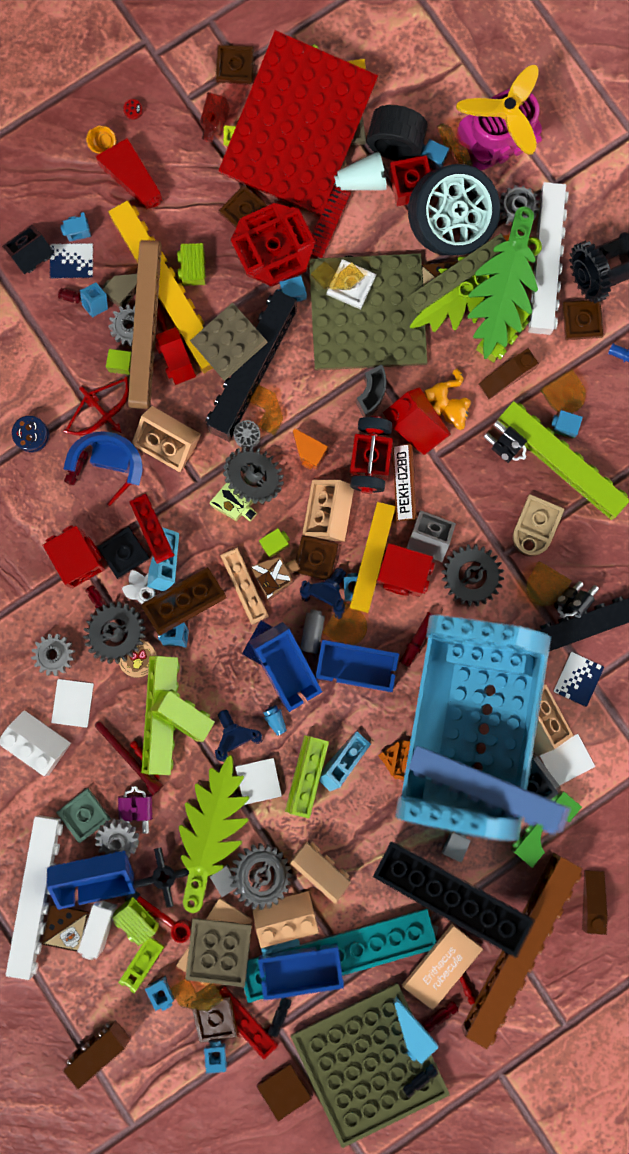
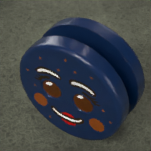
(30, 434)

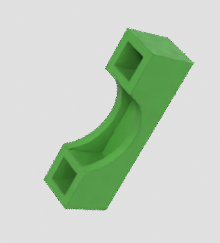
(529, 845)

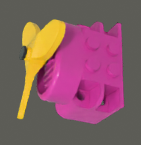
(502, 123)

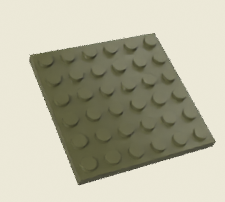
(381, 329)
(362, 1065)

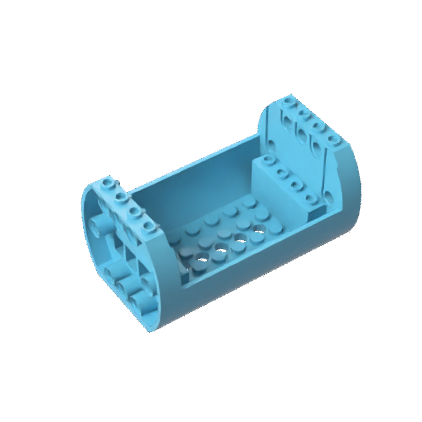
(457, 669)

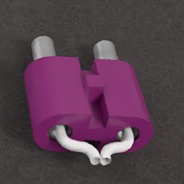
(136, 808)

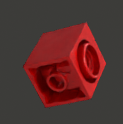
(74, 556)
(405, 571)

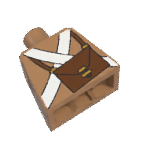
(274, 575)

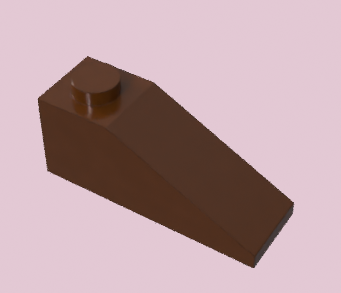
(509, 373)
(594, 903)

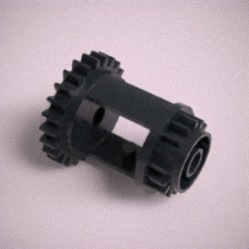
(593, 270)

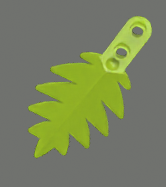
(456, 301)
(210, 828)

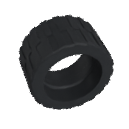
(397, 132)

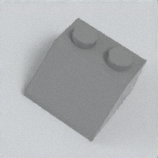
(431, 535)

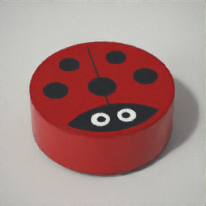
(132, 109)

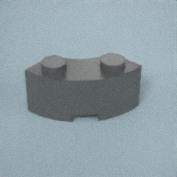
(374, 391)

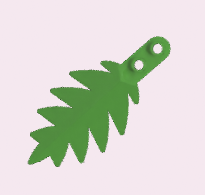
(505, 286)

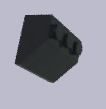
(541, 780)

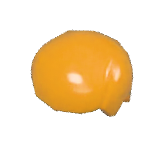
(100, 139)

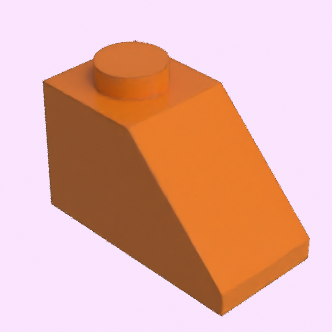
(309, 450)

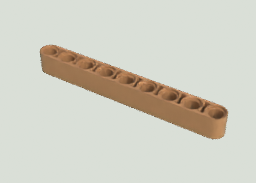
(144, 324)

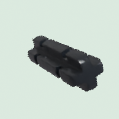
(279, 1017)
(420, 1080)

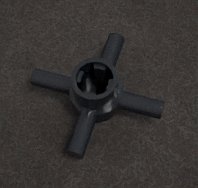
(164, 886)

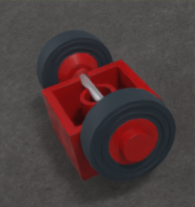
(371, 455)

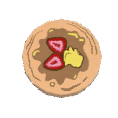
(138, 664)

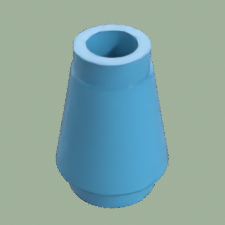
(275, 719)

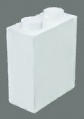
(97, 929)

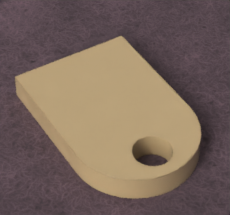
(537, 524)

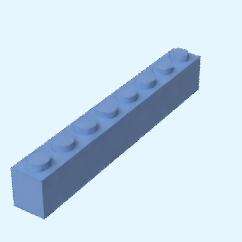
(489, 789)

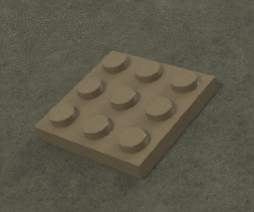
(228, 341)
(218, 952)

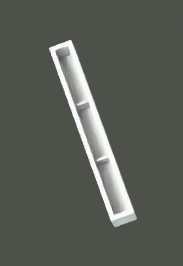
(547, 265)
(33, 898)

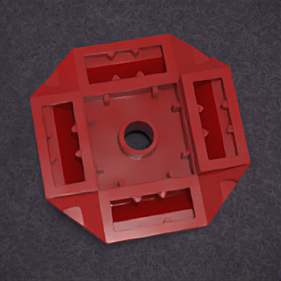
(279, 226)

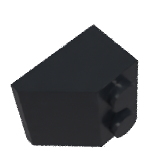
(28, 249)

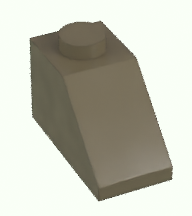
(121, 289)

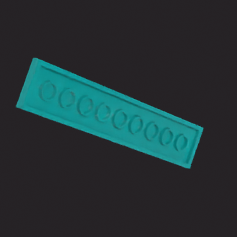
(364, 946)

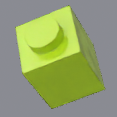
(119, 361)
(274, 542)

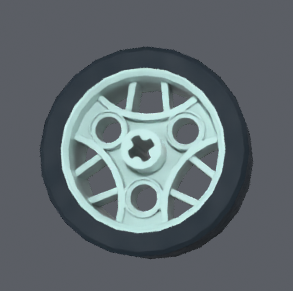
(454, 209)

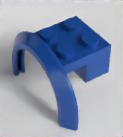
(108, 452)

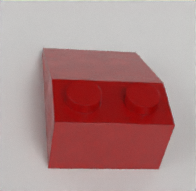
(417, 421)

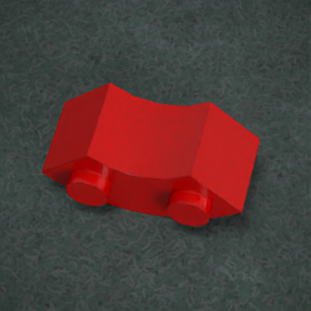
(175, 356)

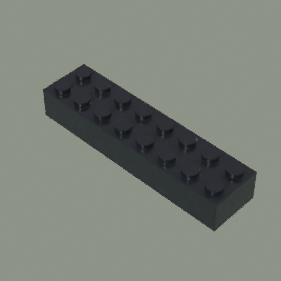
(244, 381)
(454, 899)

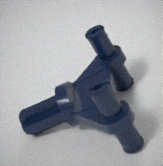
(326, 591)
(234, 736)

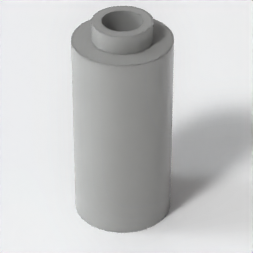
(312, 632)

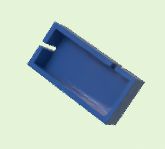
(285, 666)
(357, 666)
(95, 877)
(300, 971)

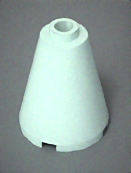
(363, 175)

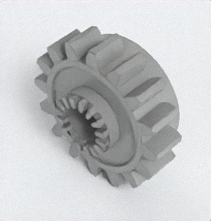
(517, 196)
(119, 325)
(43, 650)
(117, 837)

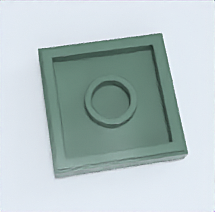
(83, 815)

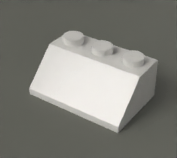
(34, 743)

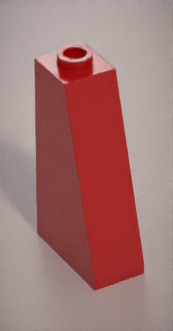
(130, 173)

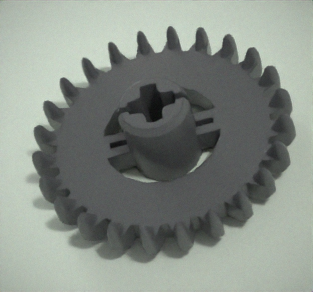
(253, 474)
(487, 564)
(102, 623)
(270, 859)

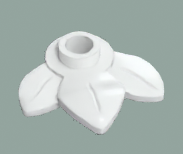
(137, 587)

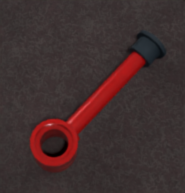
(165, 919)

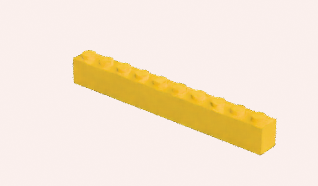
(170, 293)

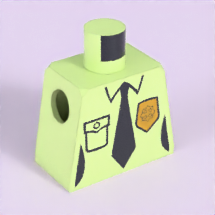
(232, 505)

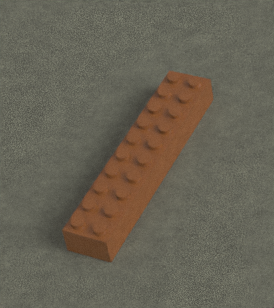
(509, 972)

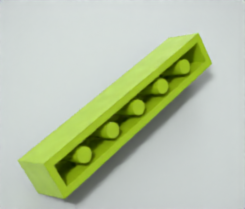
(157, 732)

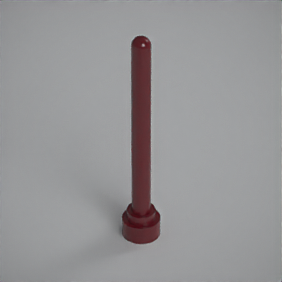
(152, 784)

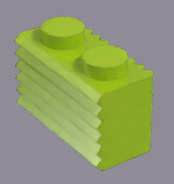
(192, 264)
(135, 921)

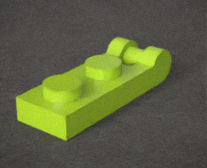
(141, 963)

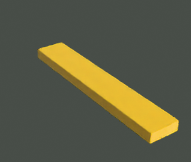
(372, 557)

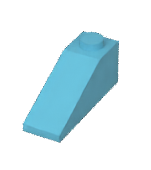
(162, 575)
(343, 762)
(417, 1039)

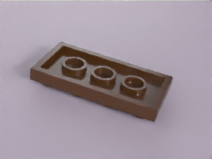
(183, 601)

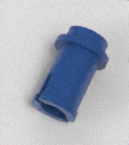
(619, 352)

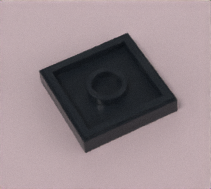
(123, 553)

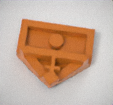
(396, 759)

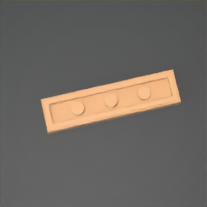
(244, 586)

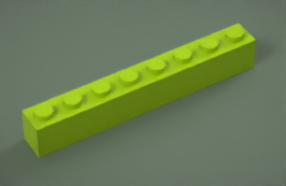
(565, 462)

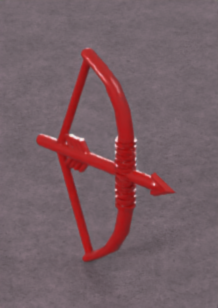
(93, 402)

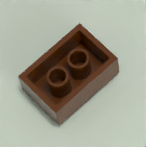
(96, 1054)

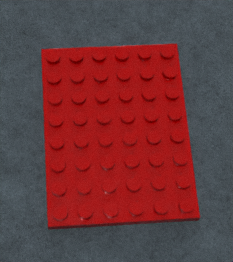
(298, 123)

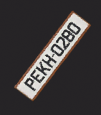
(404, 482)

